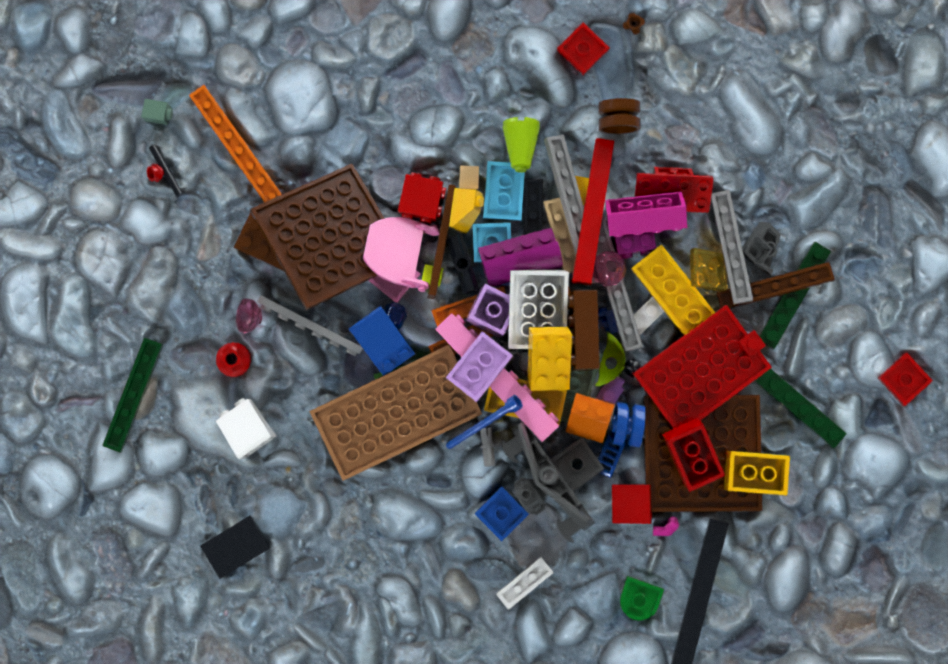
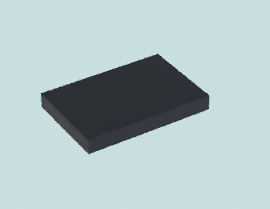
(235, 546)

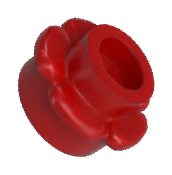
(155, 172)

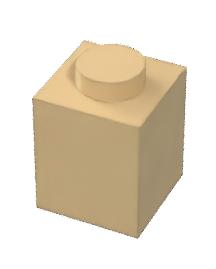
(469, 177)

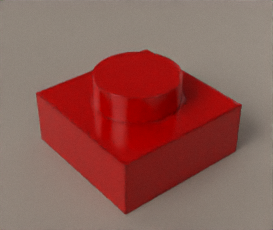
(751, 343)

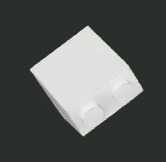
(245, 428)

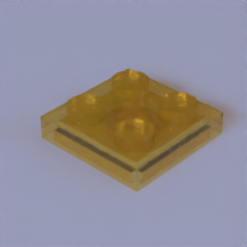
(708, 270)

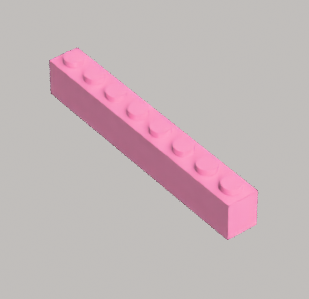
(505, 384)

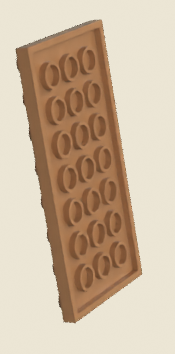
(393, 413)

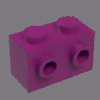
(634, 244)

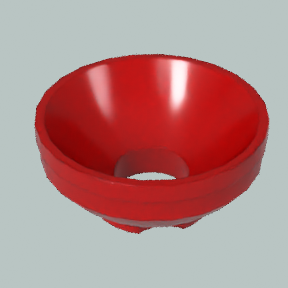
(243, 359)

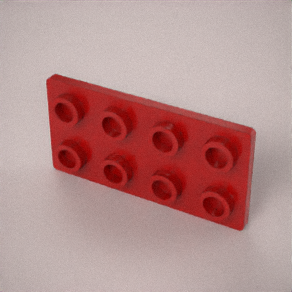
(694, 188)

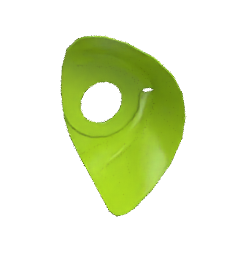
(614, 350)

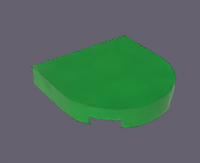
(640, 599)

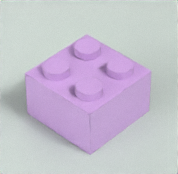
(490, 311)

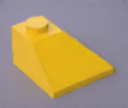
(465, 208)

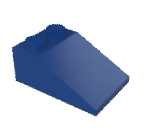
(381, 341)

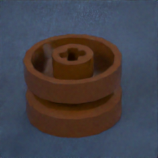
(619, 116)

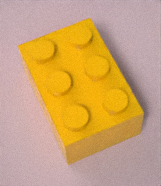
(549, 358)
(756, 473)

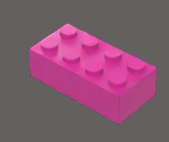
(646, 214)

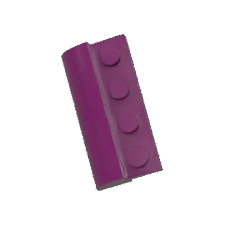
(526, 252)

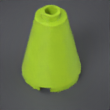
(521, 141)

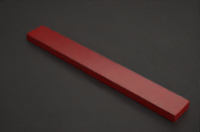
(593, 212)

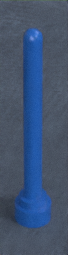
(512, 405)

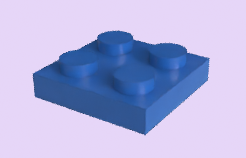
(501, 513)

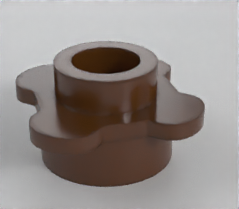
(632, 17)

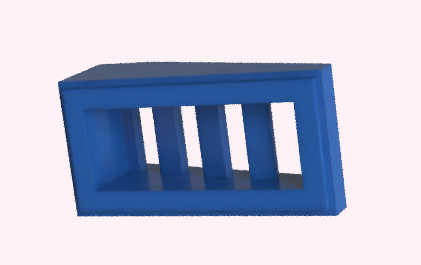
(615, 459)

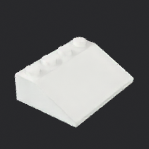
(536, 300)

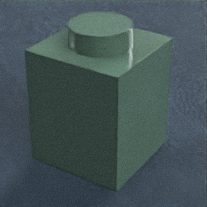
(156, 111)

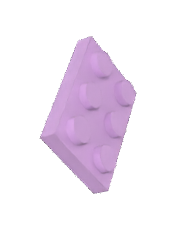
(479, 366)

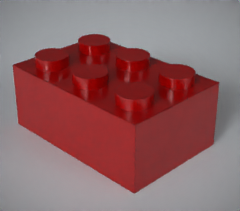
(693, 454)

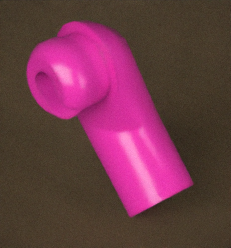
(668, 529)

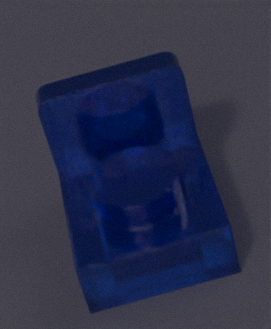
(609, 323)

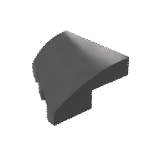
(762, 246)

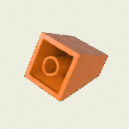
(589, 418)

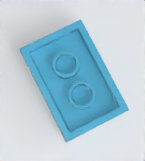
(503, 192)

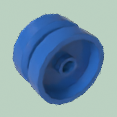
(628, 425)

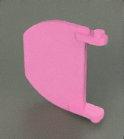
(394, 250)

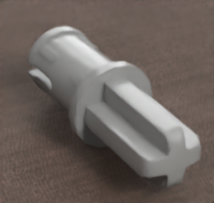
(487, 447)

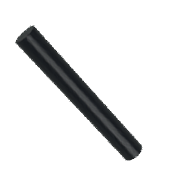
(167, 173)

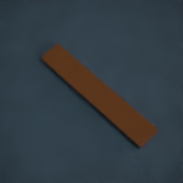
(441, 243)
(783, 284)

